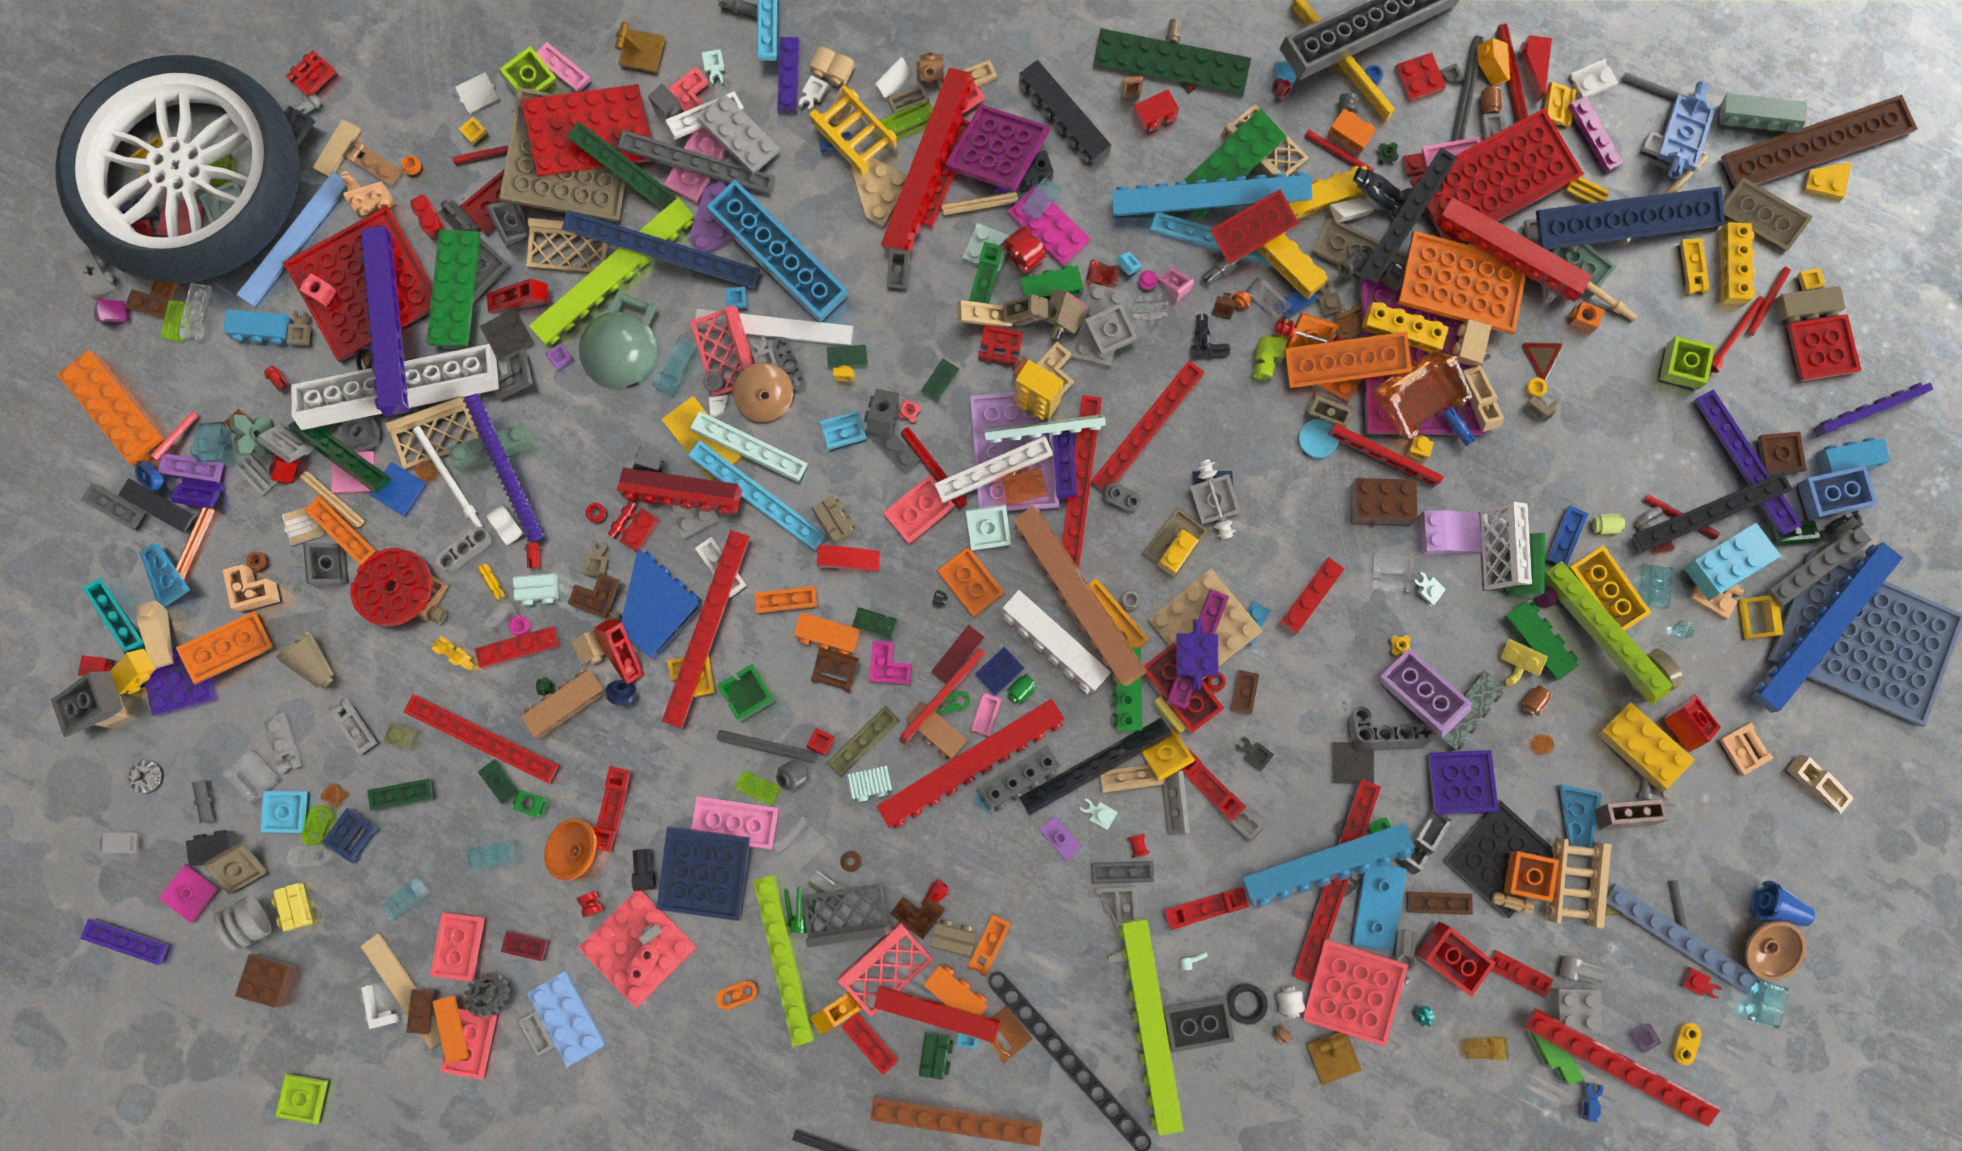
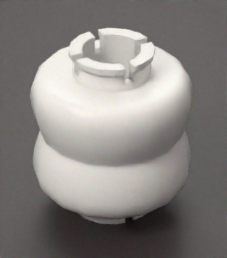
(1290, 1002)

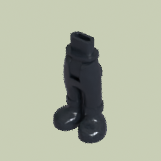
(1376, 185)

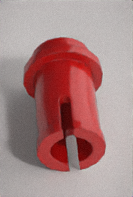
(276, 378)
(532, 555)

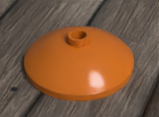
(570, 849)

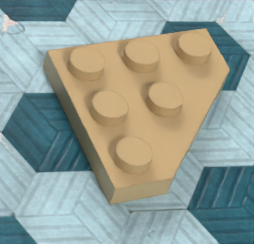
(879, 190)

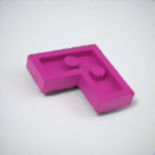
(882, 667)

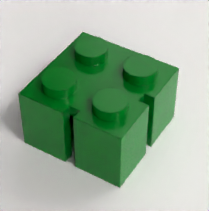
(747, 694)

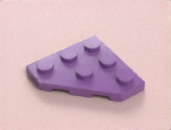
(706, 231)

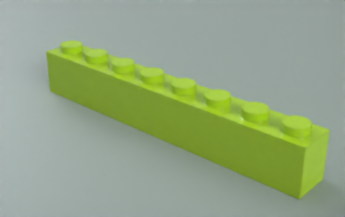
(1607, 633)
(784, 960)

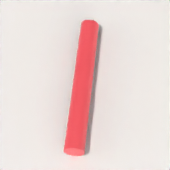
(174, 436)

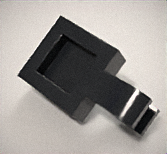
(1393, 277)

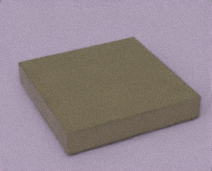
(235, 868)

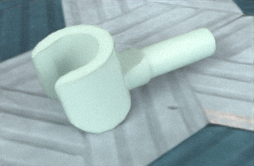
(1186, 963)

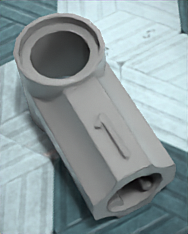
(822, 883)
(1406, 947)
(1577, 970)

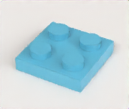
(283, 811)

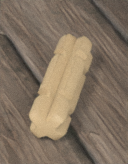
(1513, 903)

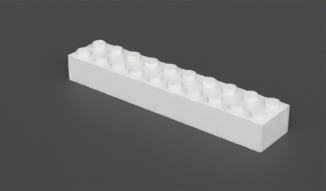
(427, 380)

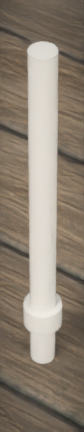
(468, 511)

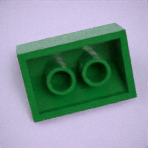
(1537, 556)

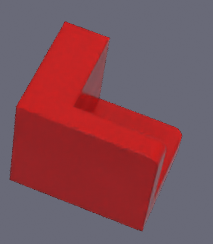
(282, 470)

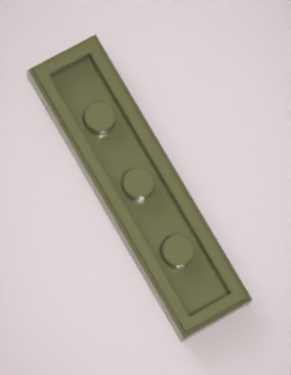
(863, 741)

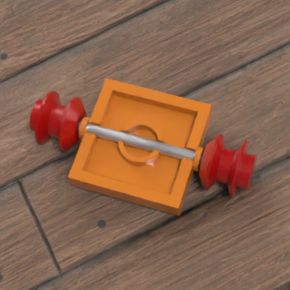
(1306, 330)

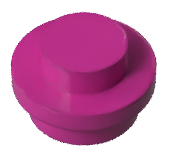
(1148, 279)

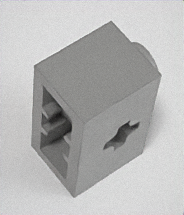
(92, 274)

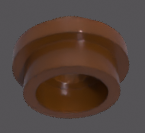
(857, 861)

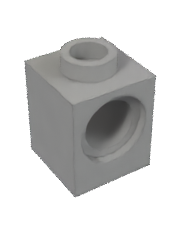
(118, 843)

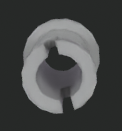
(308, 104)

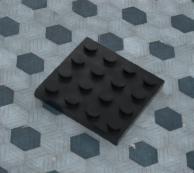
(1486, 850)

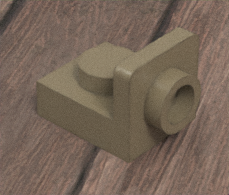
(1539, 408)

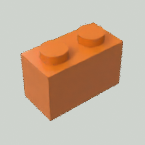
(1352, 131)

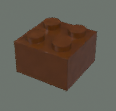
(266, 980)

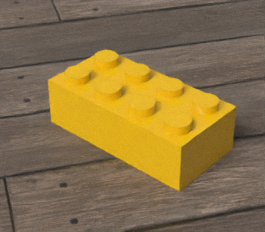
(1038, 391)
(1610, 587)
(1646, 747)

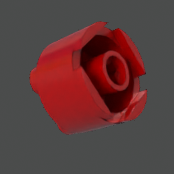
(1023, 249)

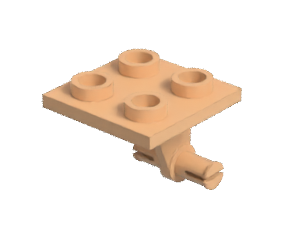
(367, 198)

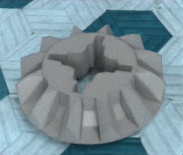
(152, 779)

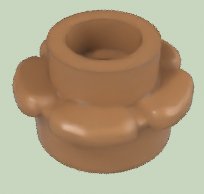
(1282, 1035)

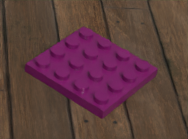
(997, 147)

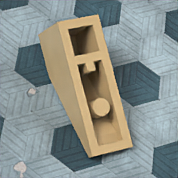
(155, 632)

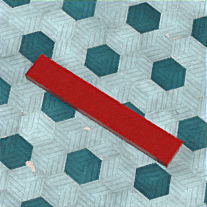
(943, 184)
(1385, 455)
(941, 696)
(937, 1014)

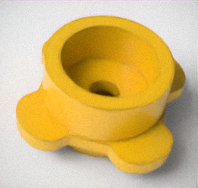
(1396, 649)

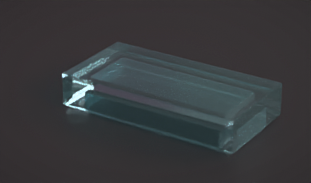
(1041, 199)

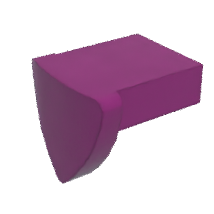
(109, 311)

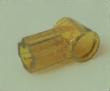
(1493, 1048)

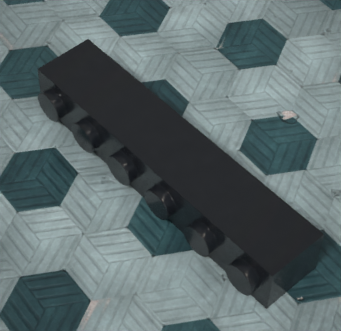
(1064, 112)

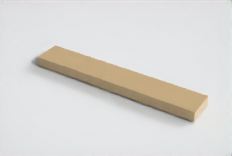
(397, 981)

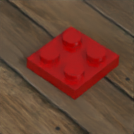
(1420, 76)

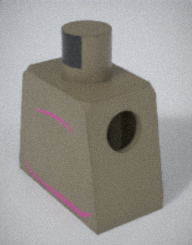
(1065, 313)

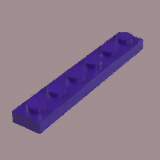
(1879, 405)

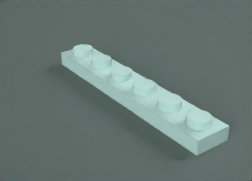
(1052, 427)
(748, 446)

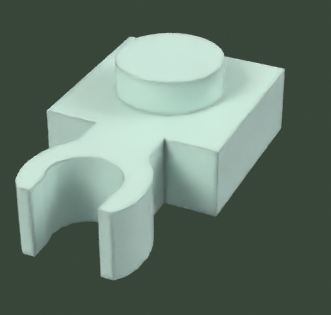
(713, 64)
(1429, 588)
(1101, 815)

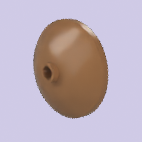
(758, 379)
(1781, 956)

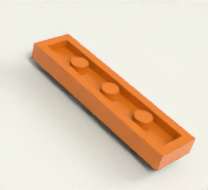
(339, 530)

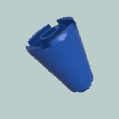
(1777, 903)

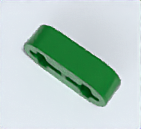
(954, 707)

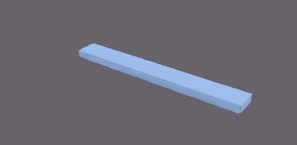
(293, 239)

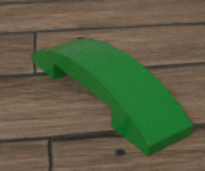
(986, 273)

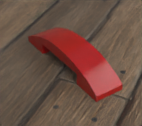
(1213, 789)
(611, 807)
(1206, 908)

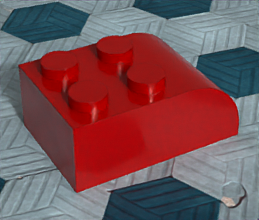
(1455, 958)

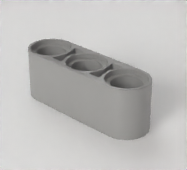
(454, 549)

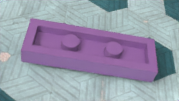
(189, 468)

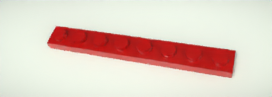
(1148, 425)
(481, 738)

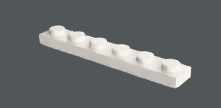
(993, 469)

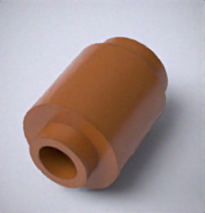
(1491, 100)
(1536, 701)

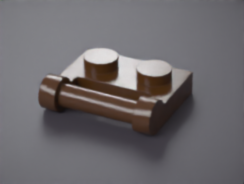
(837, 664)

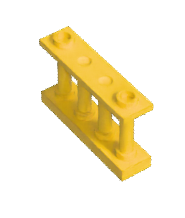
(846, 148)

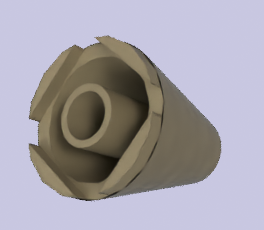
(307, 660)

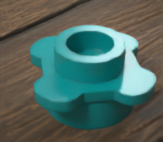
(1424, 1015)

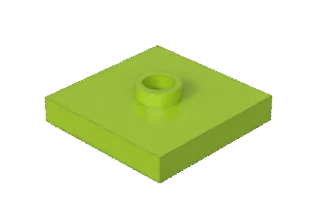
(301, 1098)

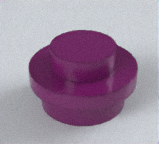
(1548, 598)

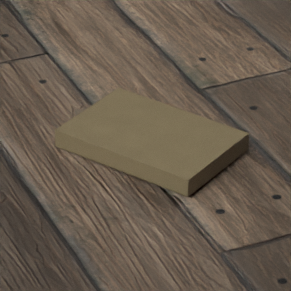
(1169, 531)

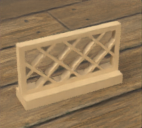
(1269, 166)
(555, 227)
(424, 417)

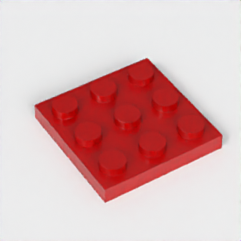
(1824, 347)

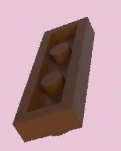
(1440, 903)

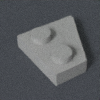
(1119, 903)

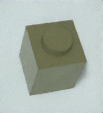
(399, 735)

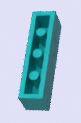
(113, 616)

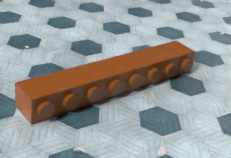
(956, 1121)

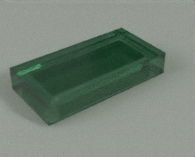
(847, 356)

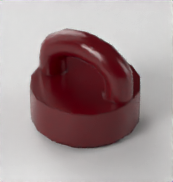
(1283, 89)

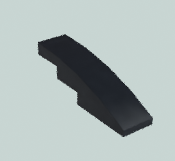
(156, 505)

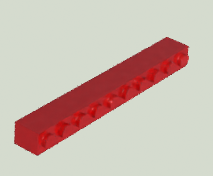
(928, 160)
(970, 763)

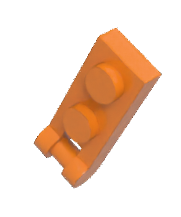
(989, 944)

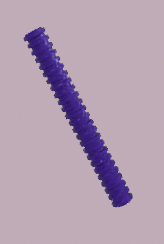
(503, 467)

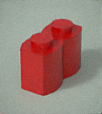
(427, 216)

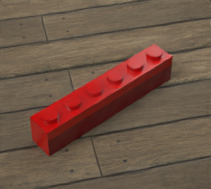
(679, 490)

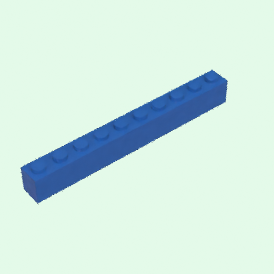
(1826, 627)

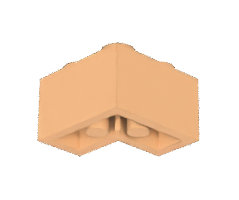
(245, 592)

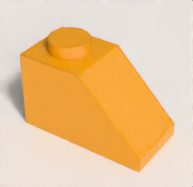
(1494, 61)
(835, 1013)

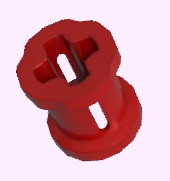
(1138, 845)

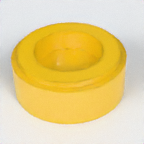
(1536, 387)

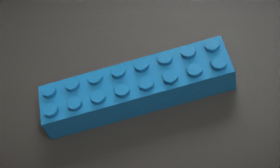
(777, 251)
(1329, 864)

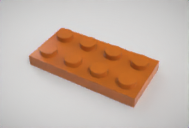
(224, 647)

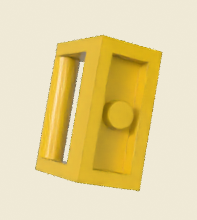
(1771, 618)

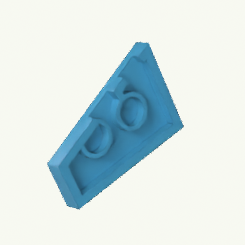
(162, 575)
(1580, 814)

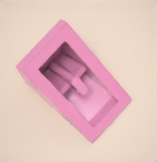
(1176, 283)

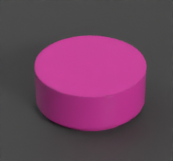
(519, 625)

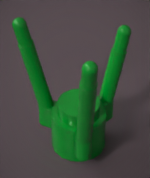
(797, 923)

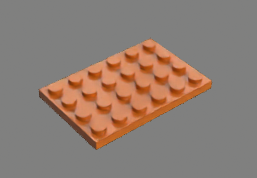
(1461, 283)

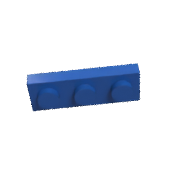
(1567, 536)

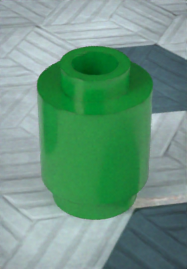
(1021, 689)

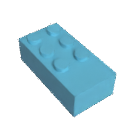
(1732, 562)

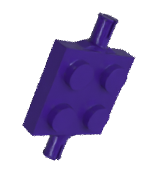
(1196, 654)

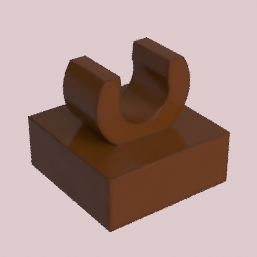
(1224, 306)

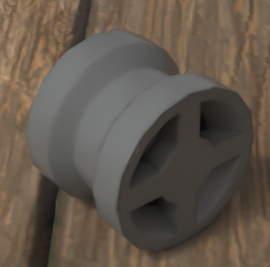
(1348, 102)

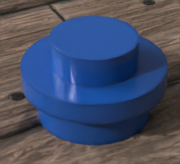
(1374, 73)

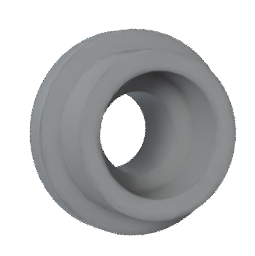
(1132, 594)

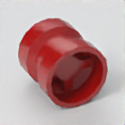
(592, 908)

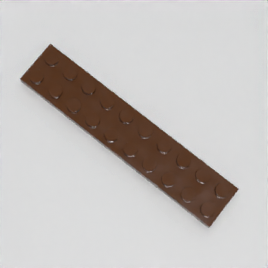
(1820, 142)

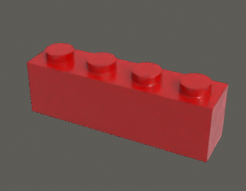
(1311, 596)

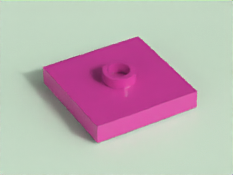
(188, 893)

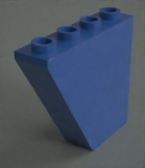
(655, 605)

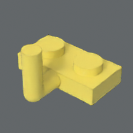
(1524, 659)

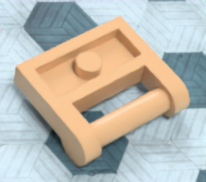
(1741, 752)

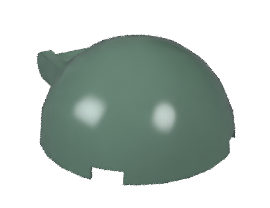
(619, 346)

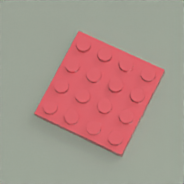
(617, 943)
(1355, 992)

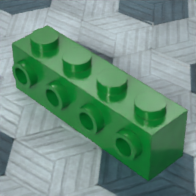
(1541, 639)
(1128, 702)

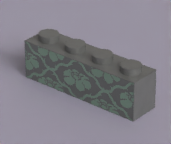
(1481, 695)

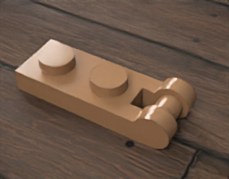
(374, 164)

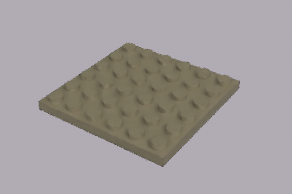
(587, 192)

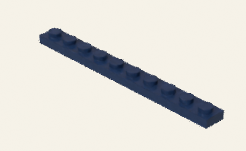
(660, 249)

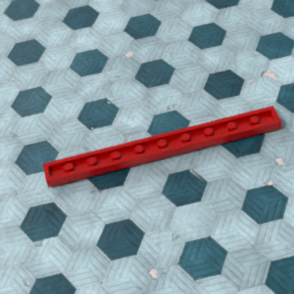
(1084, 458)
(705, 629)
(1333, 894)
(1621, 1067)

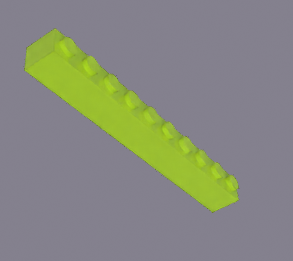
(607, 276)
(1152, 1026)

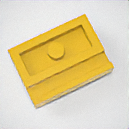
(1557, 102)

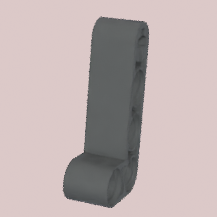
(1416, 734)

